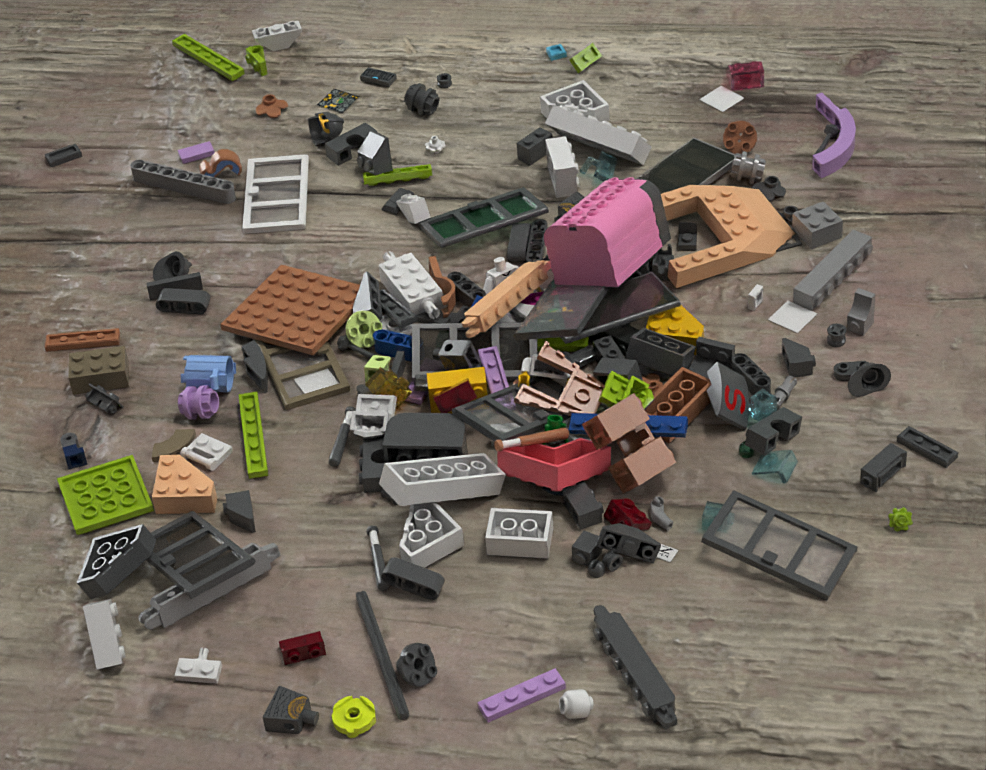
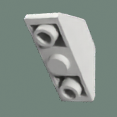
(278, 36)

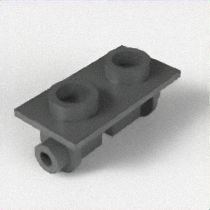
(109, 401)

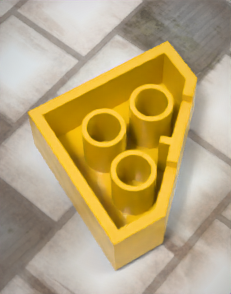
(677, 324)

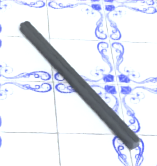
(382, 655)

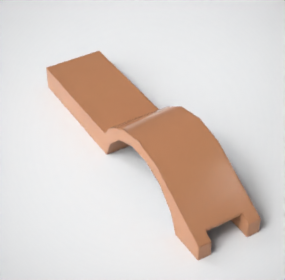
(445, 284)

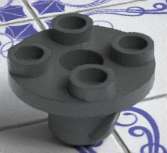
(416, 664)

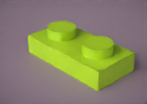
(585, 57)

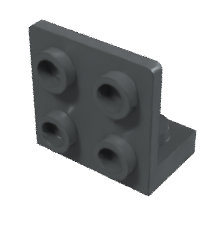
(710, 352)

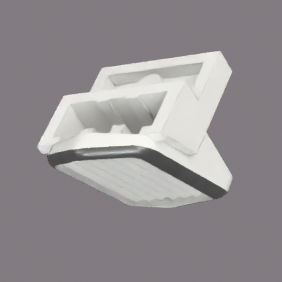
(372, 415)

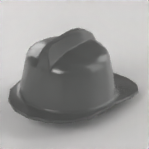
(171, 266)
(869, 379)

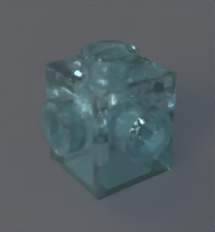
(762, 405)

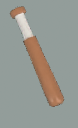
(532, 439)

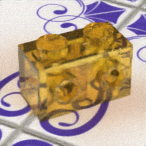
(387, 383)

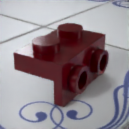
(626, 513)

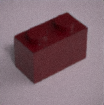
(454, 396)

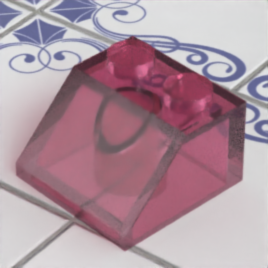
(745, 75)

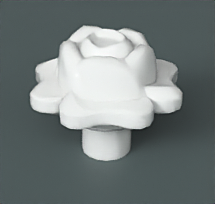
(435, 145)

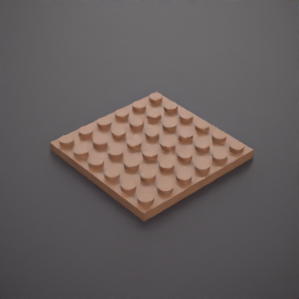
(294, 310)

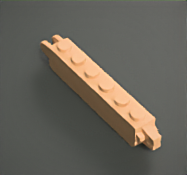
(505, 297)

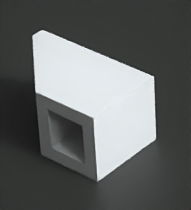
(413, 208)

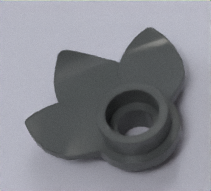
(770, 188)

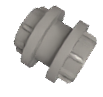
(747, 167)

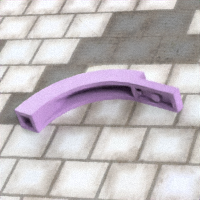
(842, 150)

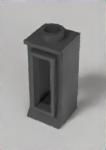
(883, 467)

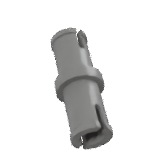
(783, 392)

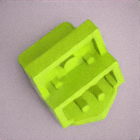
(619, 388)

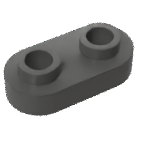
(844, 370)

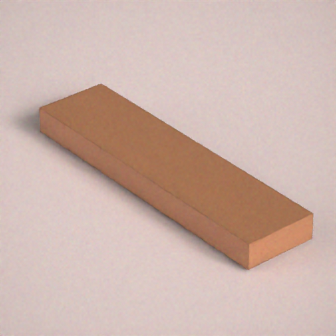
(82, 339)

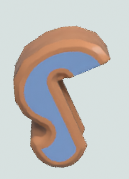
(219, 161)

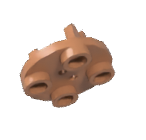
(748, 137)

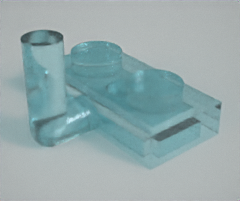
(604, 166)

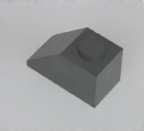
(797, 358)
(240, 510)

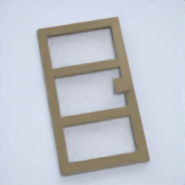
(303, 376)

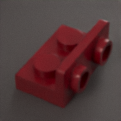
(302, 648)

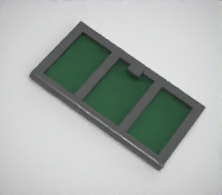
(482, 217)

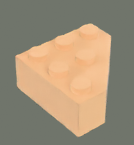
(182, 488)

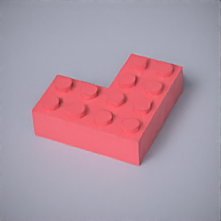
(555, 466)

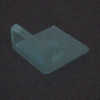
(778, 462)

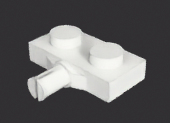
(198, 669)

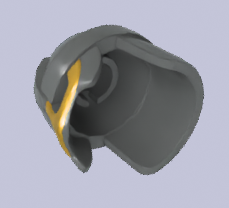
(325, 127)

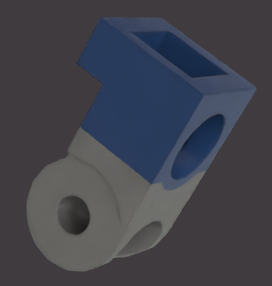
(73, 452)

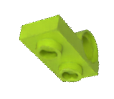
(256, 58)

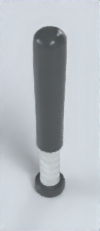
(340, 442)
(378, 560)

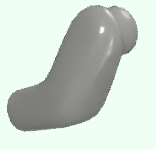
(658, 515)

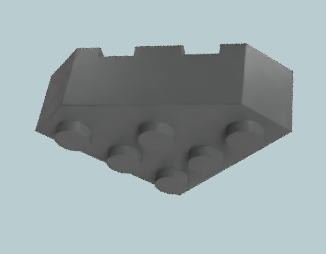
(114, 558)

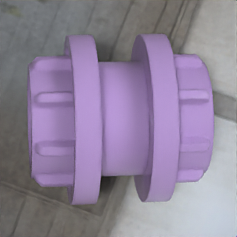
(198, 401)

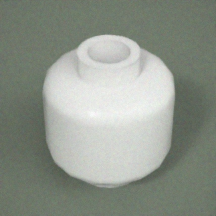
(575, 704)

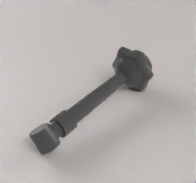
(831, 131)
(343, 343)

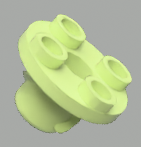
(361, 328)

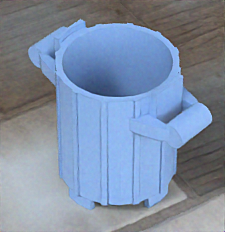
(209, 370)

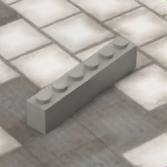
(832, 270)

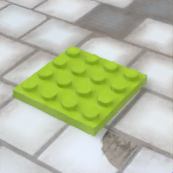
(105, 494)

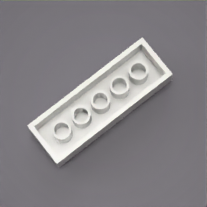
(598, 134)
(441, 479)

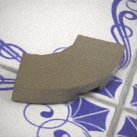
(180, 439)

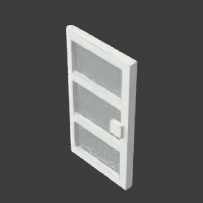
(276, 194)

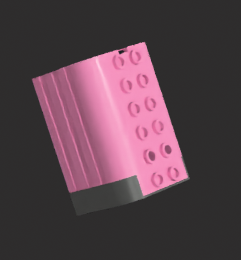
(608, 234)

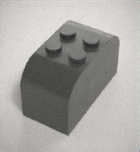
(424, 437)

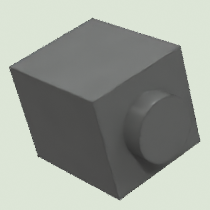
(584, 548)

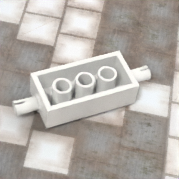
(411, 284)

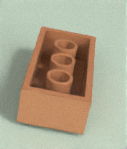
(681, 396)

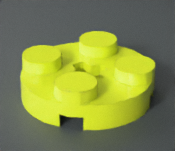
(353, 726)

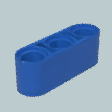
(390, 342)

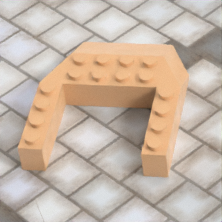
(739, 219)

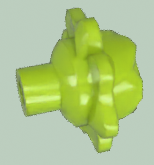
(900, 519)

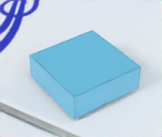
(556, 52)

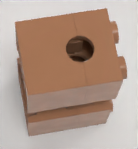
(642, 452)

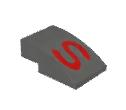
(729, 395)

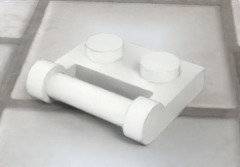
(208, 447)

